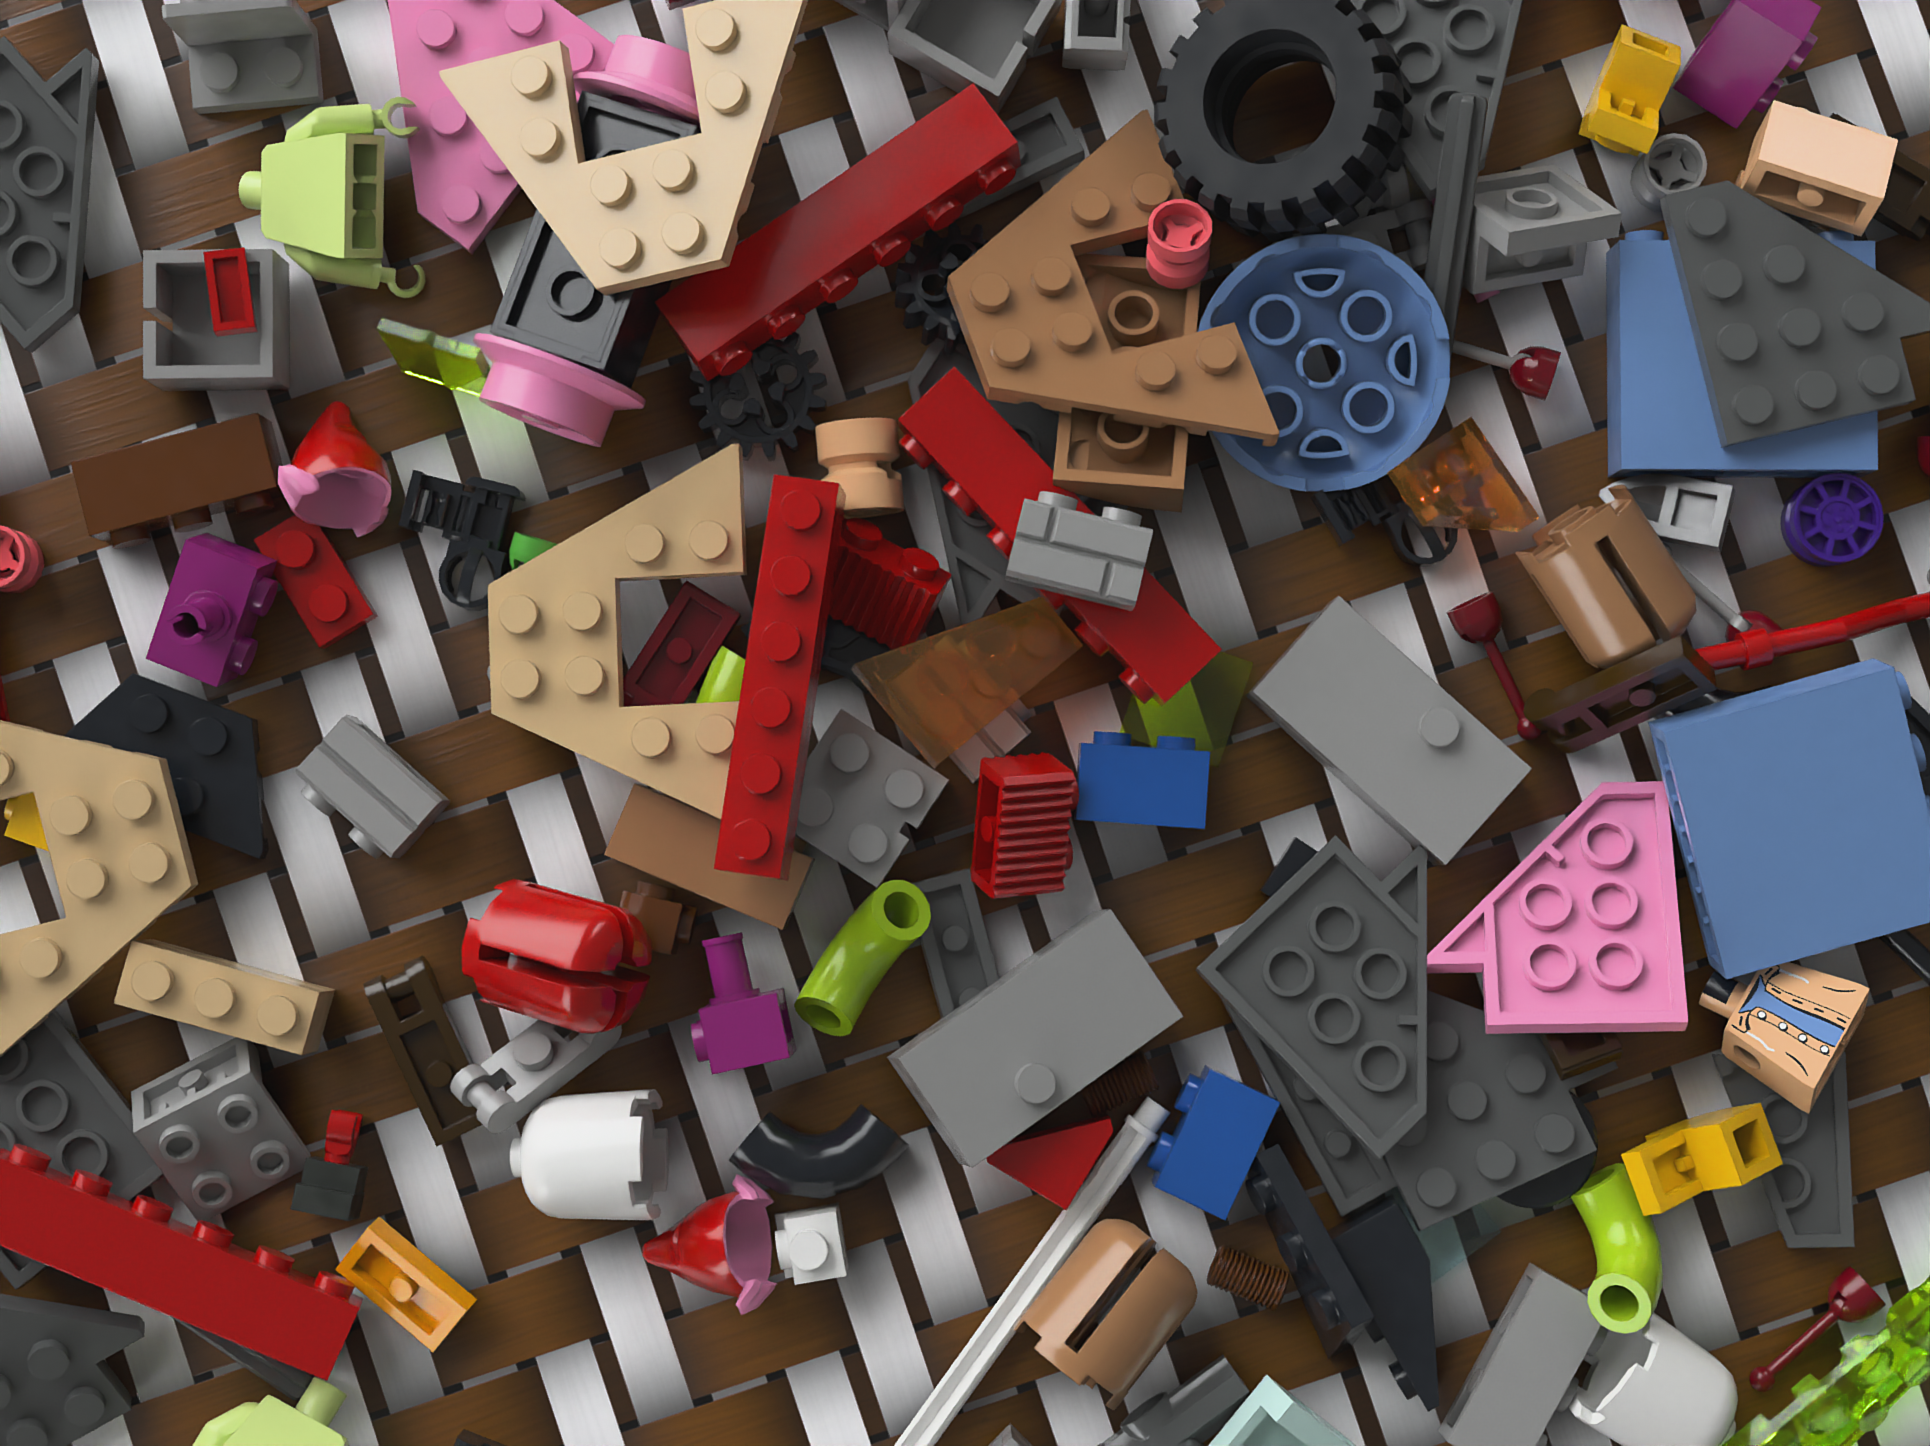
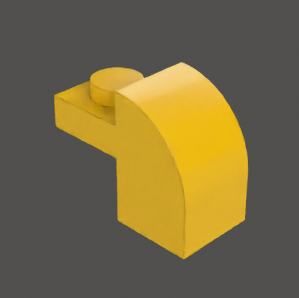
(1631, 92)
(1700, 1156)

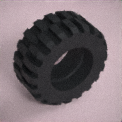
(1329, 176)

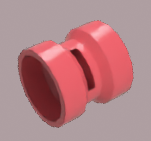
(1178, 243)
(28, 565)

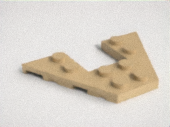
(655, 207)
(561, 634)
(114, 859)

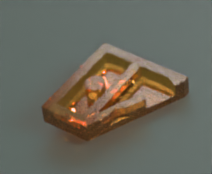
(1462, 484)

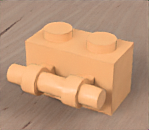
(1818, 168)

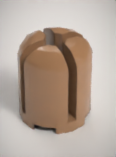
(1610, 580)
(1133, 1327)

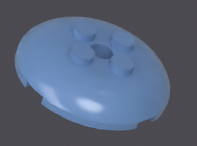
(1387, 350)

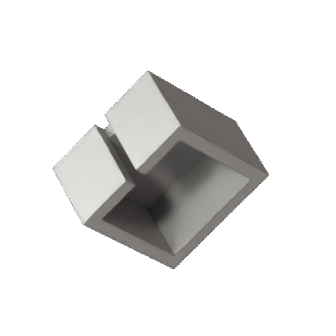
(972, 41)
(192, 354)
(861, 795)

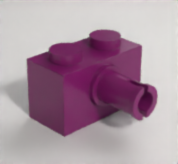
(1744, 54)
(213, 610)
(740, 1022)

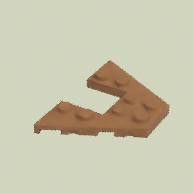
(1040, 333)

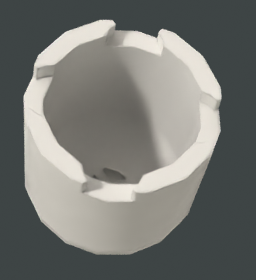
(594, 1156)
(1657, 1390)

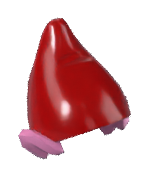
(337, 476)
(722, 1245)

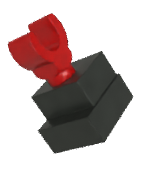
(331, 1183)

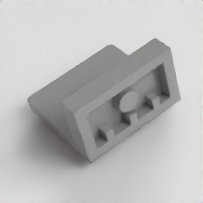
(248, 53)
(216, 1130)

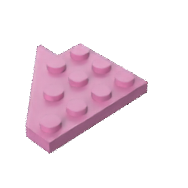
(454, 169)
(1582, 925)

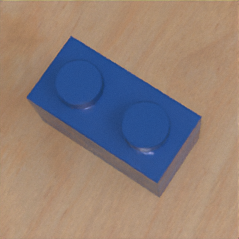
(1142, 783)
(1212, 1141)

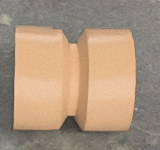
(860, 460)

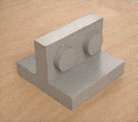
(1532, 228)

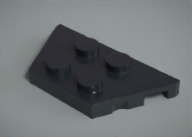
(206, 750)

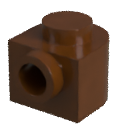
(661, 917)

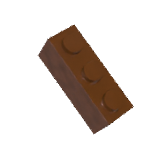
(179, 480)

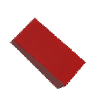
(230, 292)

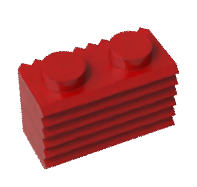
(884, 587)
(1023, 825)

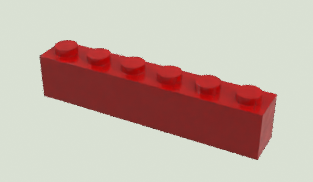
(842, 233)
(993, 473)
(780, 677)
(171, 1265)

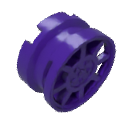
(1832, 520)

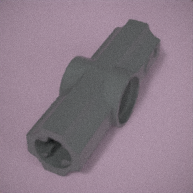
(1187, 1413)

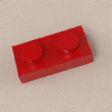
(316, 580)

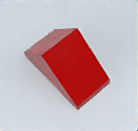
(1055, 1158)

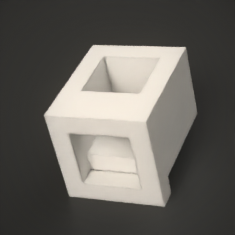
(811, 1244)

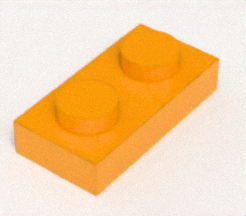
(405, 1284)

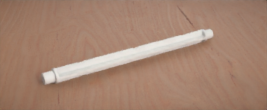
(1035, 1275)

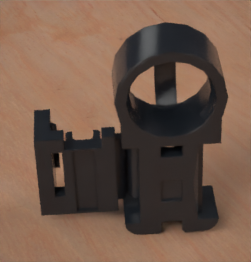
(1353, 507)
(475, 517)

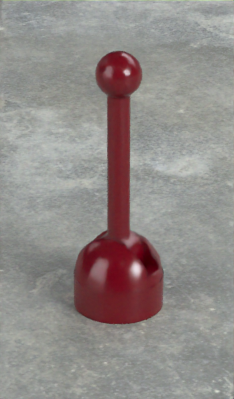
(1480, 622)
(1848, 1300)

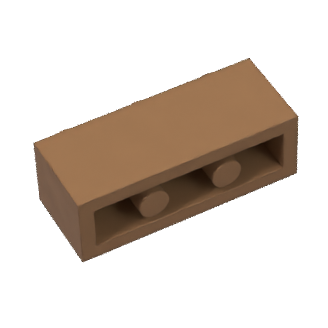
(681, 846)

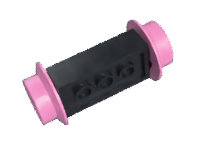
(560, 344)

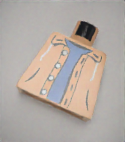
(1787, 1026)

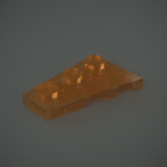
(967, 676)

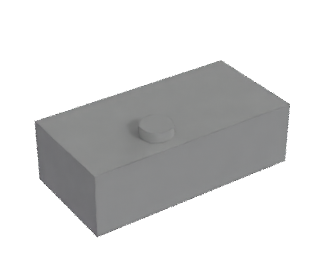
(1388, 732)
(1035, 1037)

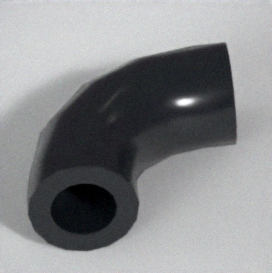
(821, 1162)

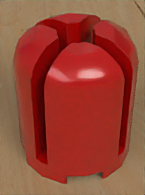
(560, 958)

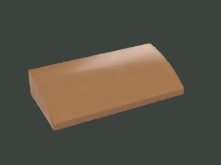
(1117, 458)

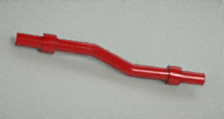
(1758, 648)

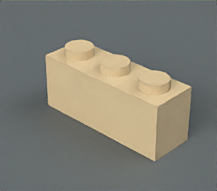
(224, 996)

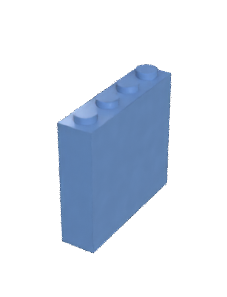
(1659, 395)
(1800, 815)

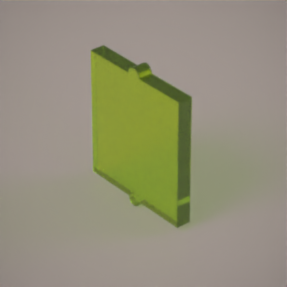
(435, 357)
(1198, 710)

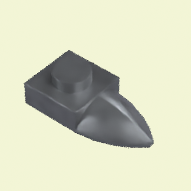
(1681, 507)

